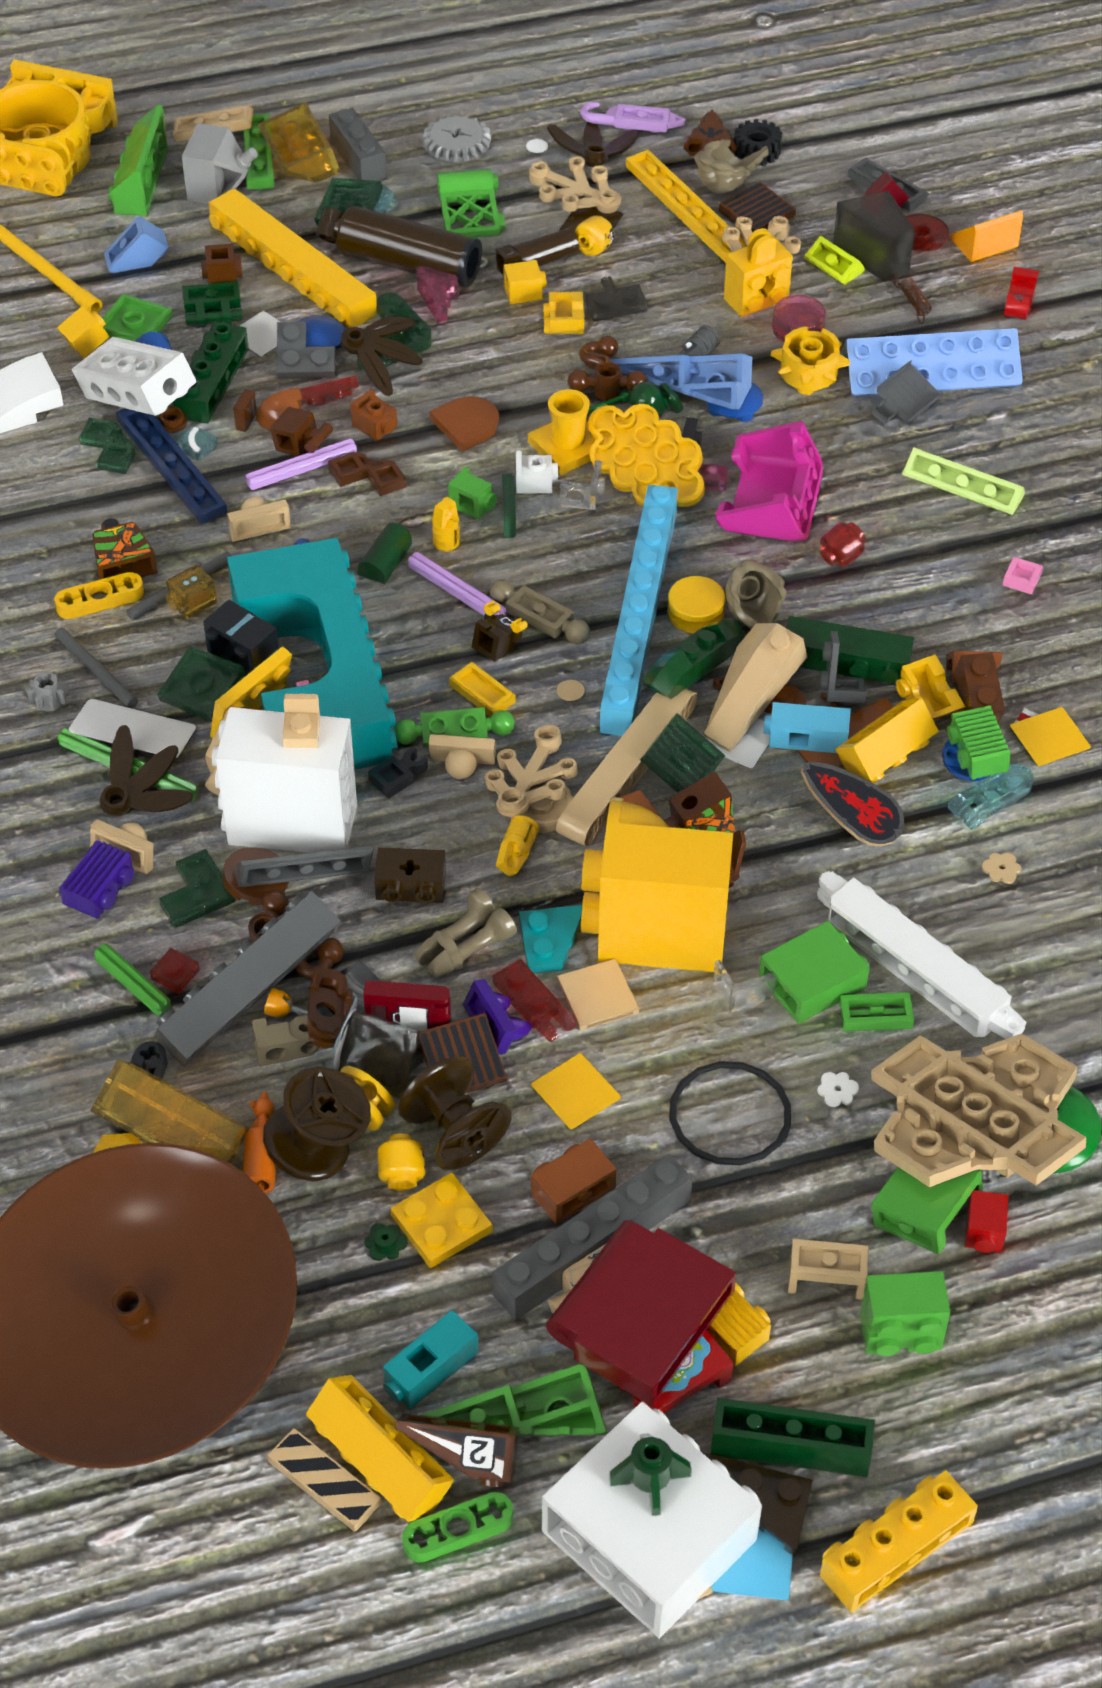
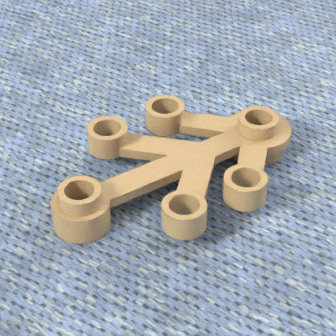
(604, 198)
(777, 227)
(516, 800)

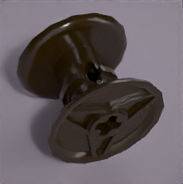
(441, 1096)
(316, 1123)

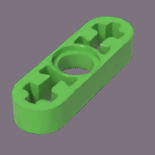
(450, 1543)

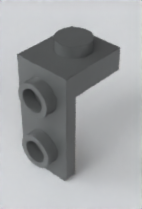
(839, 689)

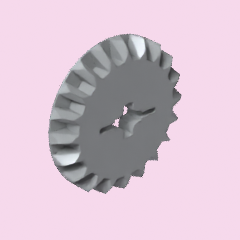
(471, 141)

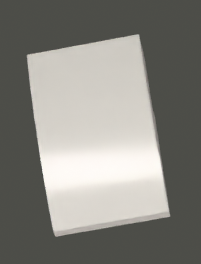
(27, 390)

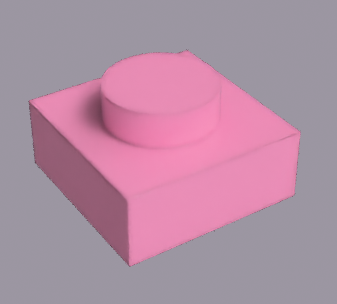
(1022, 575)

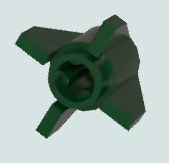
(650, 1468)

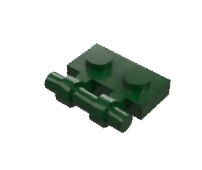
(212, 297)

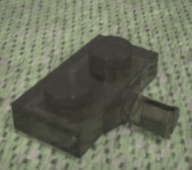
(615, 301)

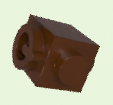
(221, 264)

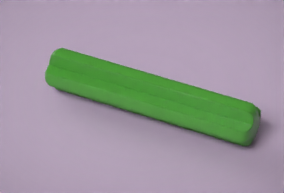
(132, 979)

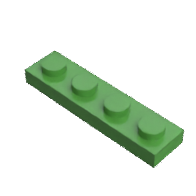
(260, 172)

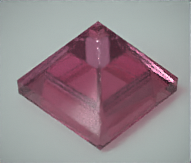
(714, 476)

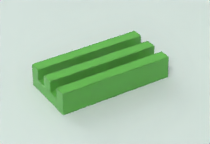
(876, 1017)

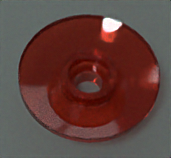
(929, 232)

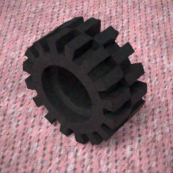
(754, 136)

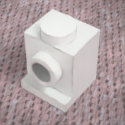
(535, 473)

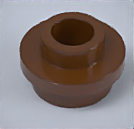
(173, 419)

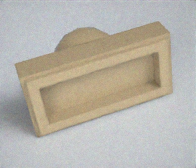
(258, 518)
(462, 753)
(129, 838)

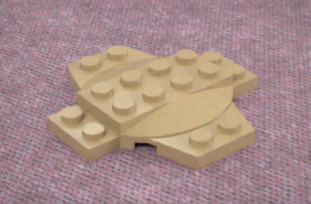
(977, 1110)

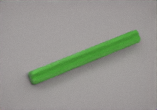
(101, 753)

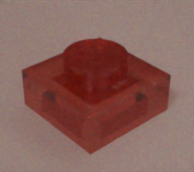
(174, 970)

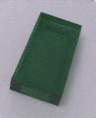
(509, 508)

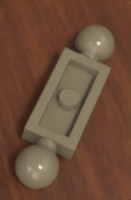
(540, 611)

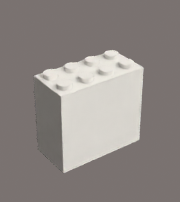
(284, 794)
(645, 1560)

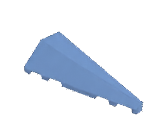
(712, 378)

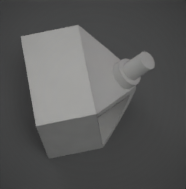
(213, 163)

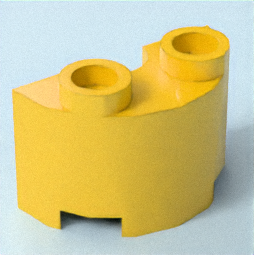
(564, 313)
(928, 681)

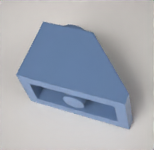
(136, 247)

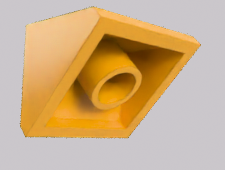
(989, 237)

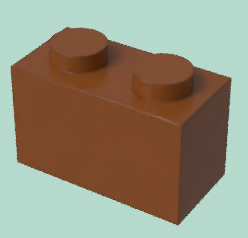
(573, 1180)

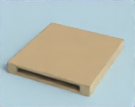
(598, 994)

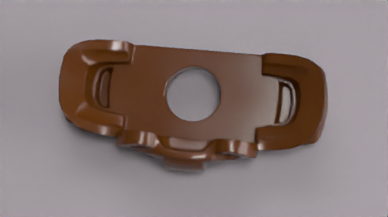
(328, 990)

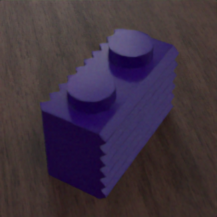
(97, 879)

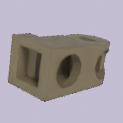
(282, 1040)

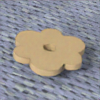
(1001, 867)

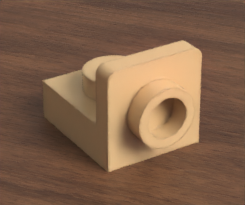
(301, 721)

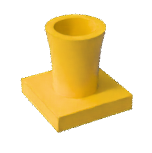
(567, 434)

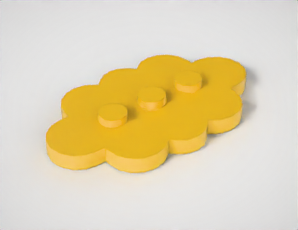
(645, 451)

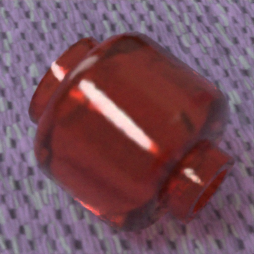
(842, 544)

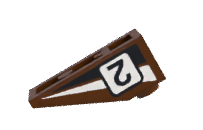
(472, 1447)

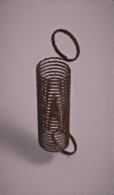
(911, 298)

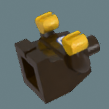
(496, 634)

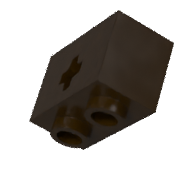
(410, 875)

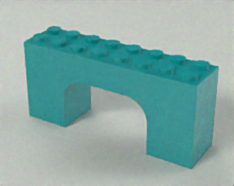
(311, 596)

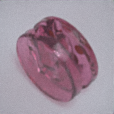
(797, 312)

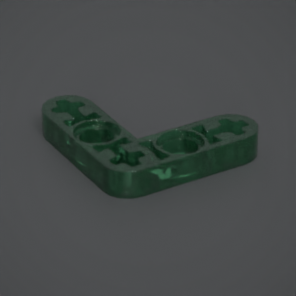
(423, 335)

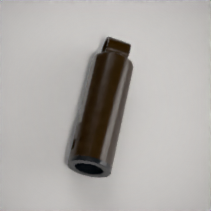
(401, 242)

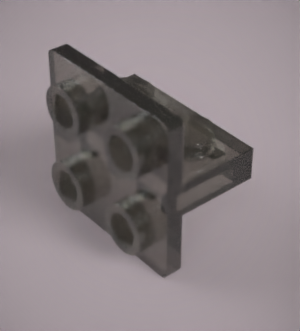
(382, 1051)

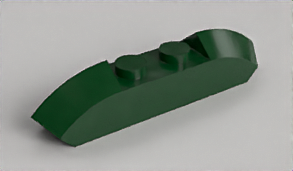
(694, 657)

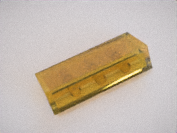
(165, 1113)

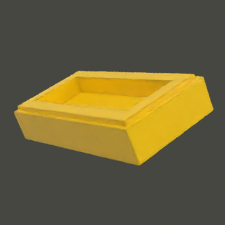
(481, 689)

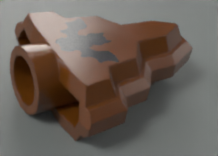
(709, 130)

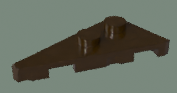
(782, 1498)

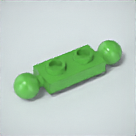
(460, 722)

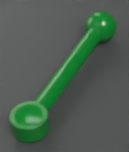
(623, 397)

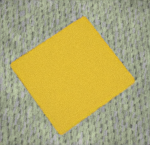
(1050, 736)
(575, 1091)

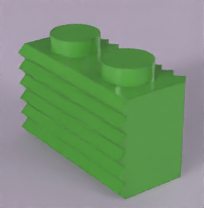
(979, 742)

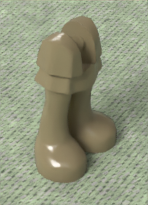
(442, 946)

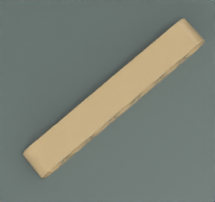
(620, 768)

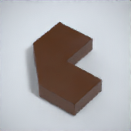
(382, 474)

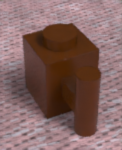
(297, 432)

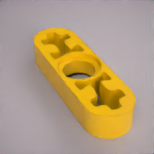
(107, 585)

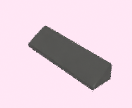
(303, 866)

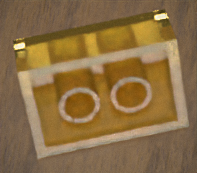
(300, 145)

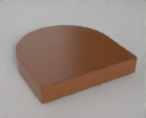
(466, 421)

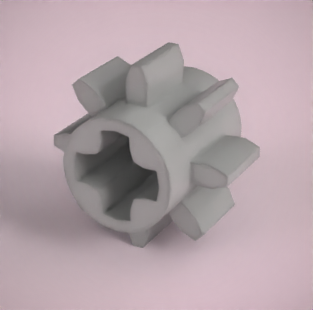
(47, 691)

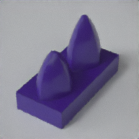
(504, 1028)

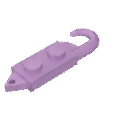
(633, 117)

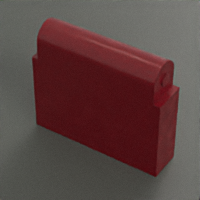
(641, 1308)

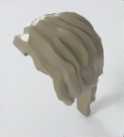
(722, 169)
(754, 593)

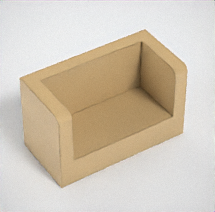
(828, 1263)

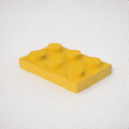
(246, 694)

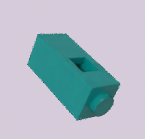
(430, 1360)

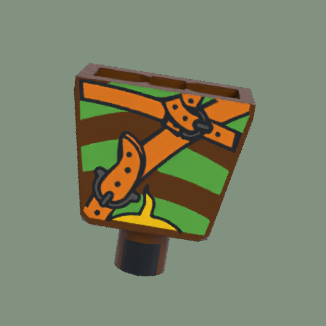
(122, 550)
(703, 806)

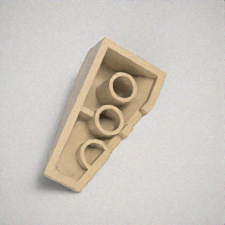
(754, 678)

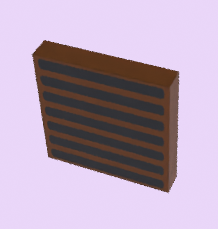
(758, 204)
(468, 1039)

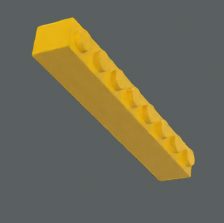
(293, 258)

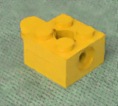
(757, 274)

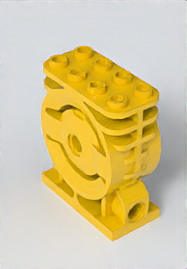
(49, 125)

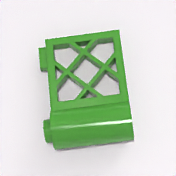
(466, 189)

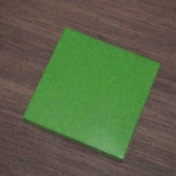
(133, 317)

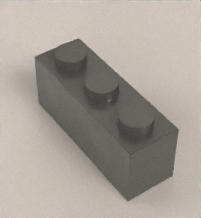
(357, 145)

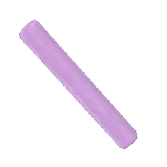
(299, 464)
(451, 583)

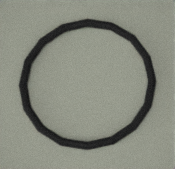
(722, 1160)

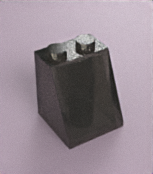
(875, 234)

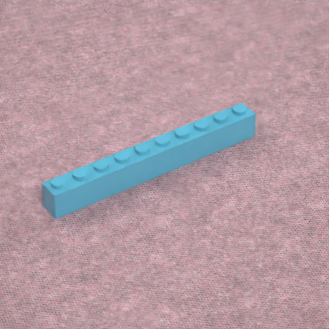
(638, 610)

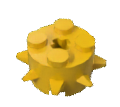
(810, 359)

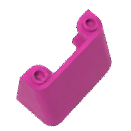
(775, 485)

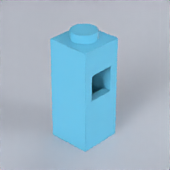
(807, 727)

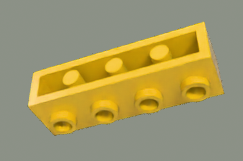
(384, 1455)
(897, 1540)

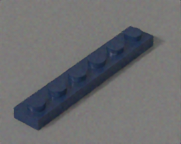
(173, 464)

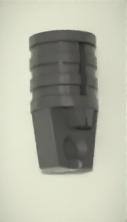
(701, 342)

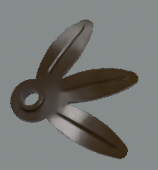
(593, 151)
(370, 341)
(133, 789)

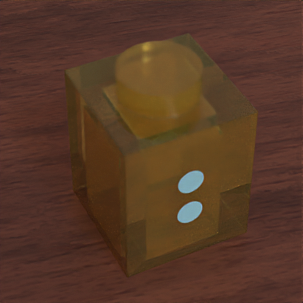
(191, 591)

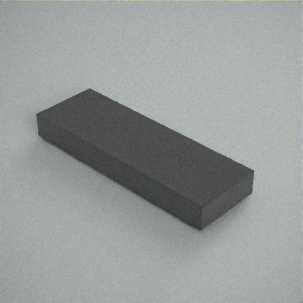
(867, 172)

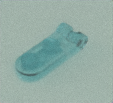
(992, 795)

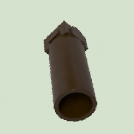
(543, 249)

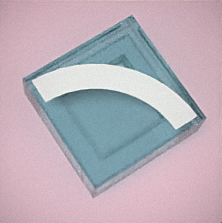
(197, 443)

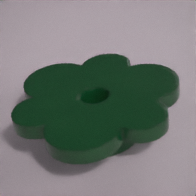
(385, 1242)

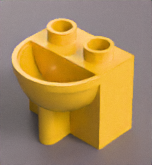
(658, 891)

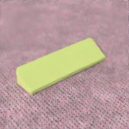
(963, 481)

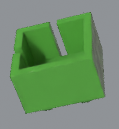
(904, 1313)

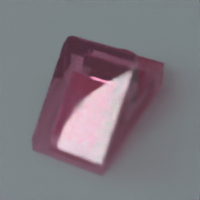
(437, 290)

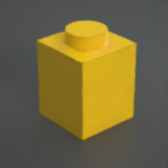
(524, 282)
(84, 331)

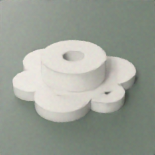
(837, 1089)

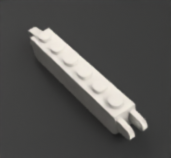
(918, 958)

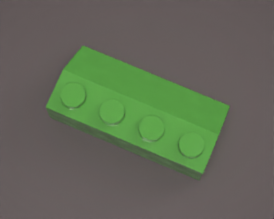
(140, 165)

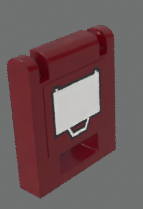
(408, 1004)

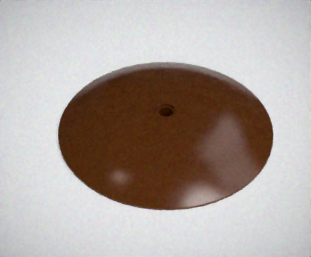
(210, 1316)

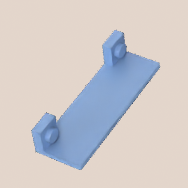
(944, 359)

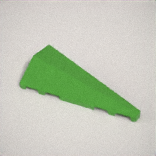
(544, 1406)

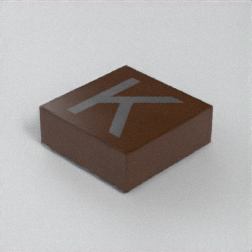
(245, 410)

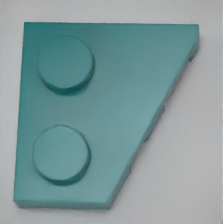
(549, 936)

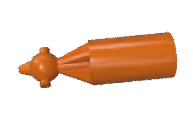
(256, 1159)

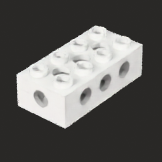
(134, 375)

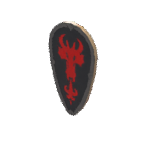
(855, 803)

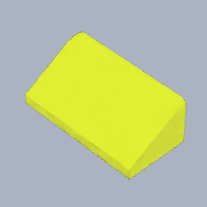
(834, 260)

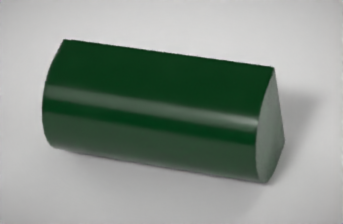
(385, 553)

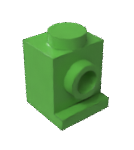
(471, 494)

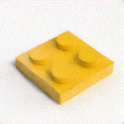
(441, 1220)

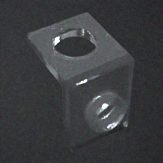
(589, 491)
(744, 994)

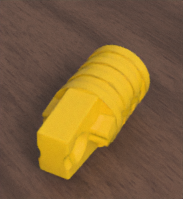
(446, 525)
(516, 844)

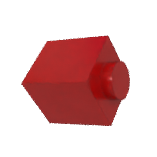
(986, 1221)

